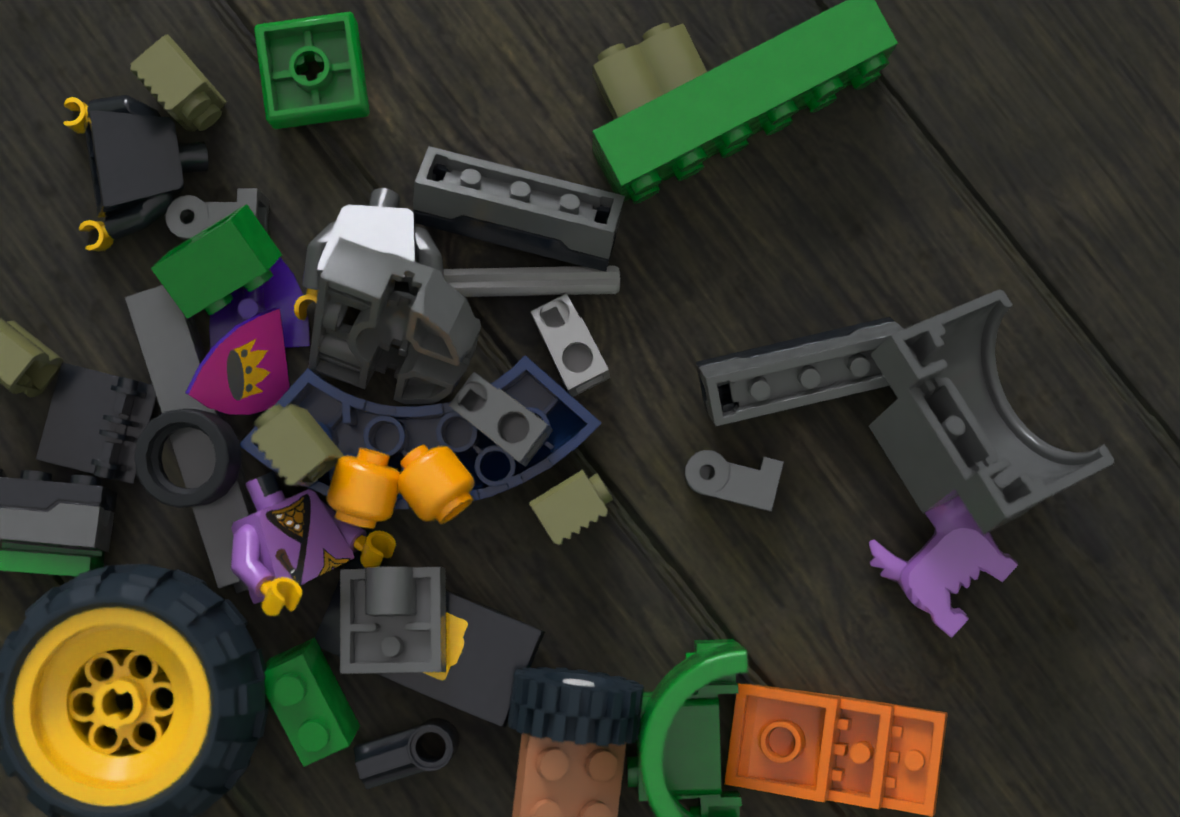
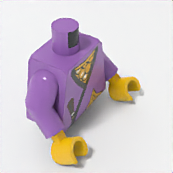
(294, 543)

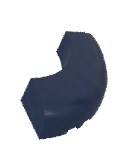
(400, 429)

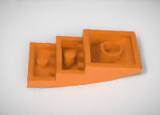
(836, 749)

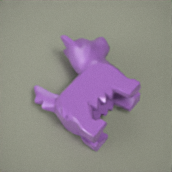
(944, 564)

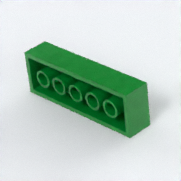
(743, 98)

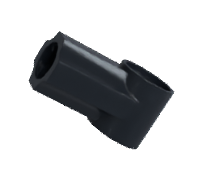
(403, 754)

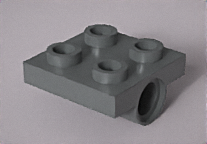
(393, 620)

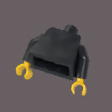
(132, 163)

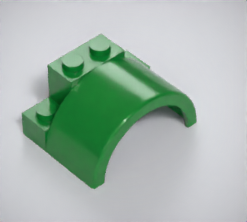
(681, 734)

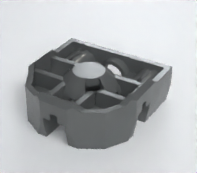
(432, 330)

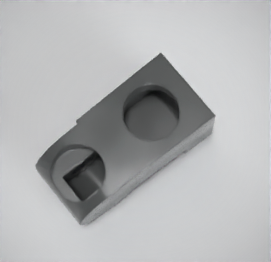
(191, 215)
(501, 418)
(716, 478)

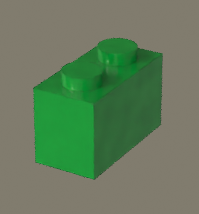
(218, 262)
(309, 702)

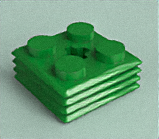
(285, 53)

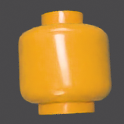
(435, 483)
(363, 488)

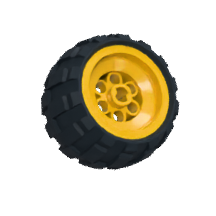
(61, 706)

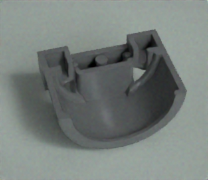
(955, 427)

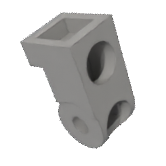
(570, 345)

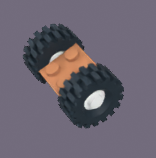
(572, 740)

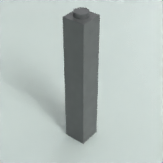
(172, 357)

